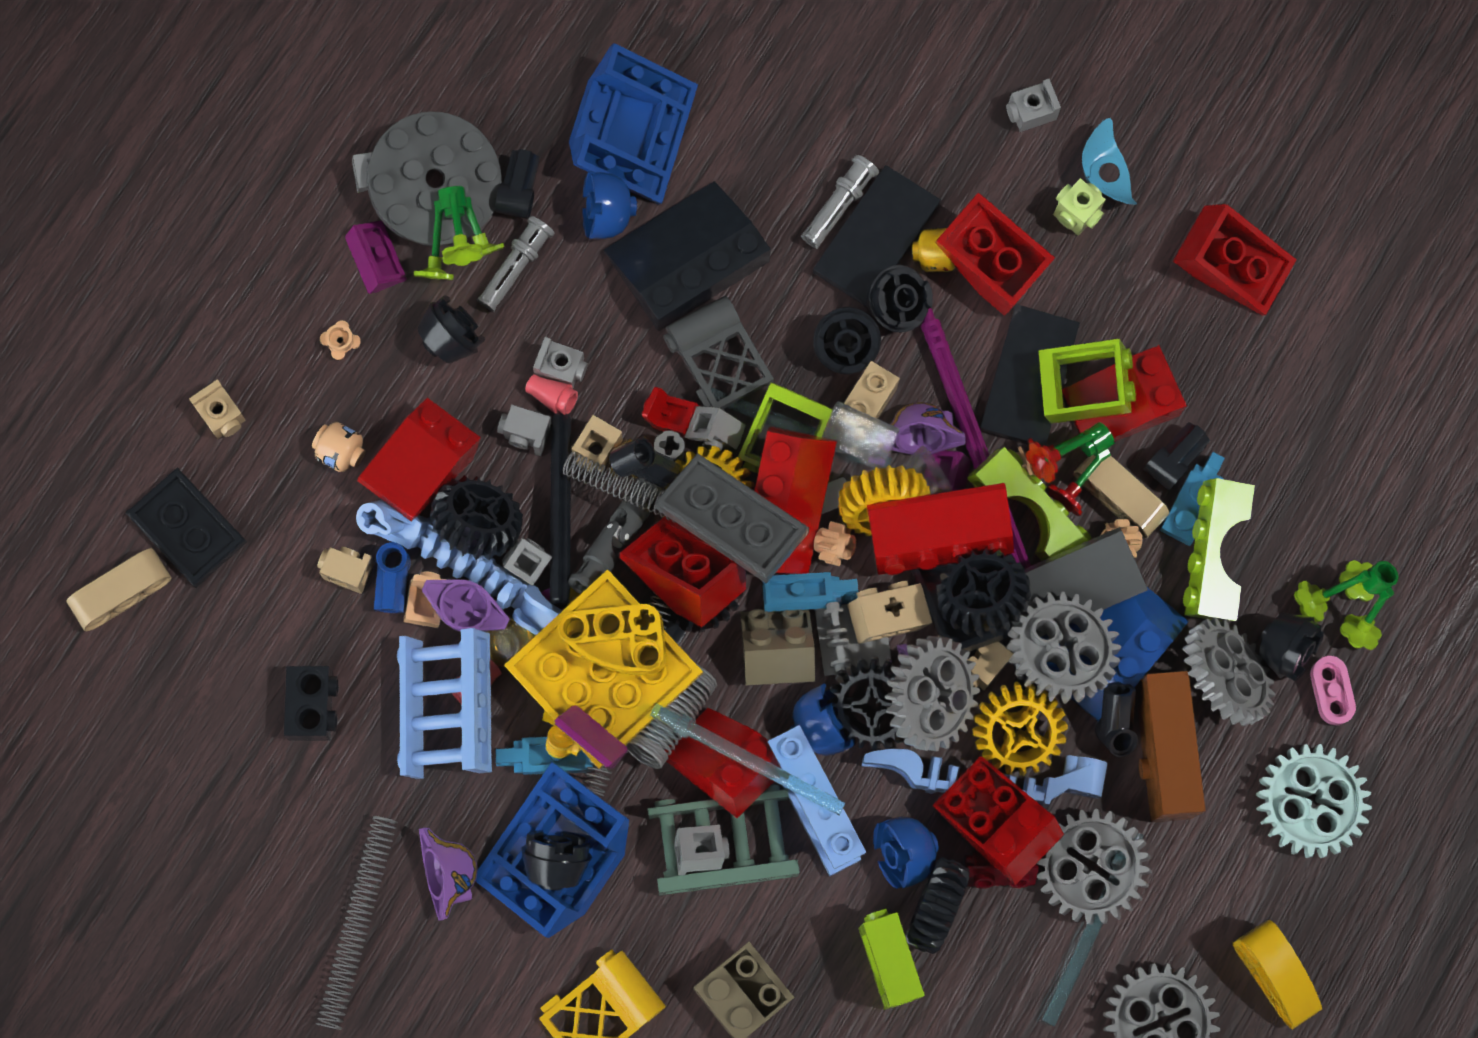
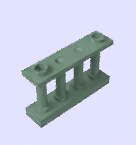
(744, 869)

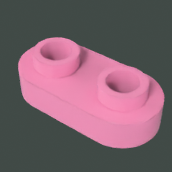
(1333, 691)

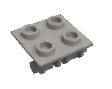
(839, 641)

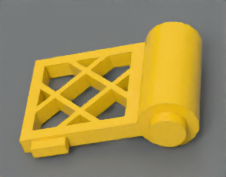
(620, 987)

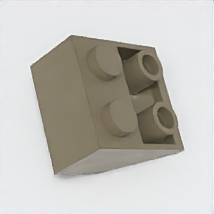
(777, 647)
(743, 992)

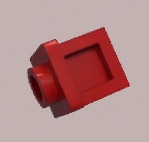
(668, 412)

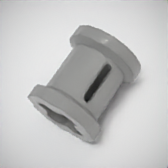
(673, 438)

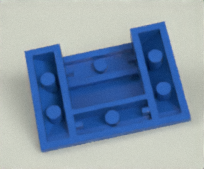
(632, 122)
(1145, 632)
(555, 806)

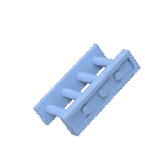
(476, 704)
(829, 833)

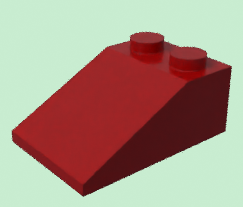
(993, 253)
(1235, 258)
(1156, 395)
(419, 459)
(685, 571)
(717, 775)

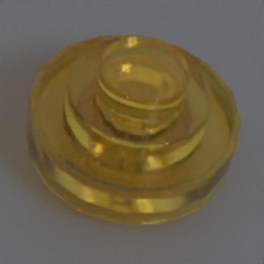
(507, 642)

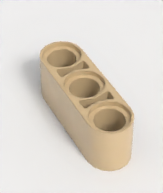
(1124, 495)
(118, 589)

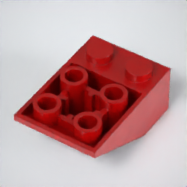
(999, 819)

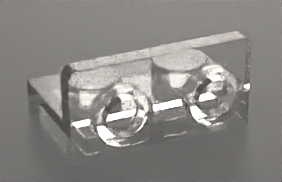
(861, 435)

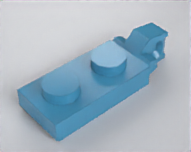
(1185, 507)
(807, 591)
(531, 757)

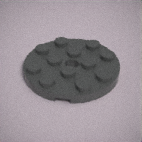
(424, 144)

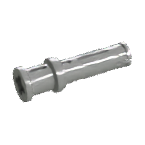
(847, 190)
(520, 247)

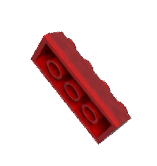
(795, 479)
(940, 528)

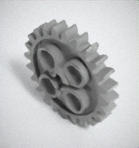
(1092, 642)
(1229, 672)
(932, 693)
(1076, 891)
(1149, 991)

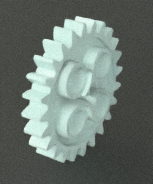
(1303, 830)

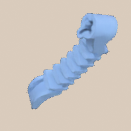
(530, 606)
(1080, 776)

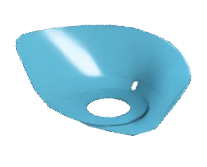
(1101, 150)

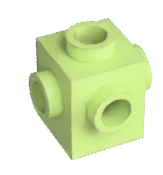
(1079, 206)

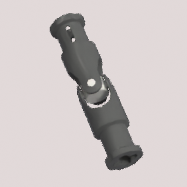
(617, 533)

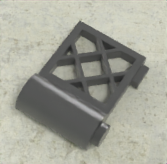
(702, 332)

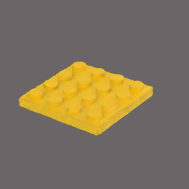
(615, 700)

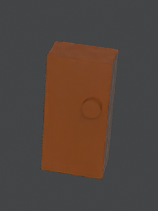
(1169, 747)

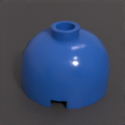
(606, 205)
(820, 722)
(907, 851)

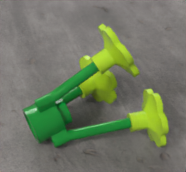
(454, 204)
(1358, 582)

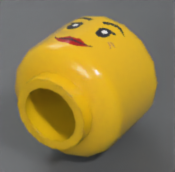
(929, 254)

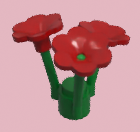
(1044, 458)

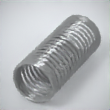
(655, 748)

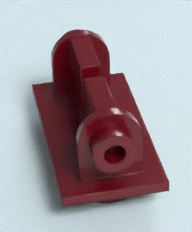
(985, 875)

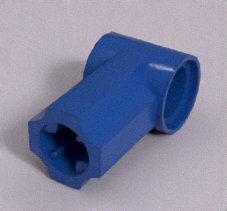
(391, 582)

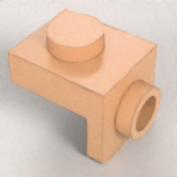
(418, 608)

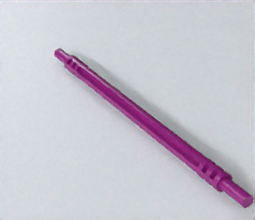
(962, 409)

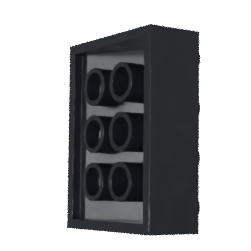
(688, 255)

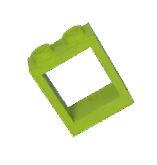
(1051, 380)
(790, 398)
(890, 959)

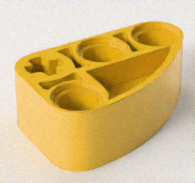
(623, 648)
(1278, 973)

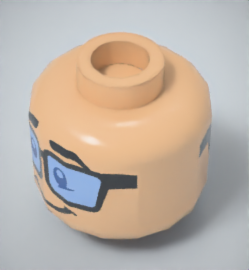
(338, 446)

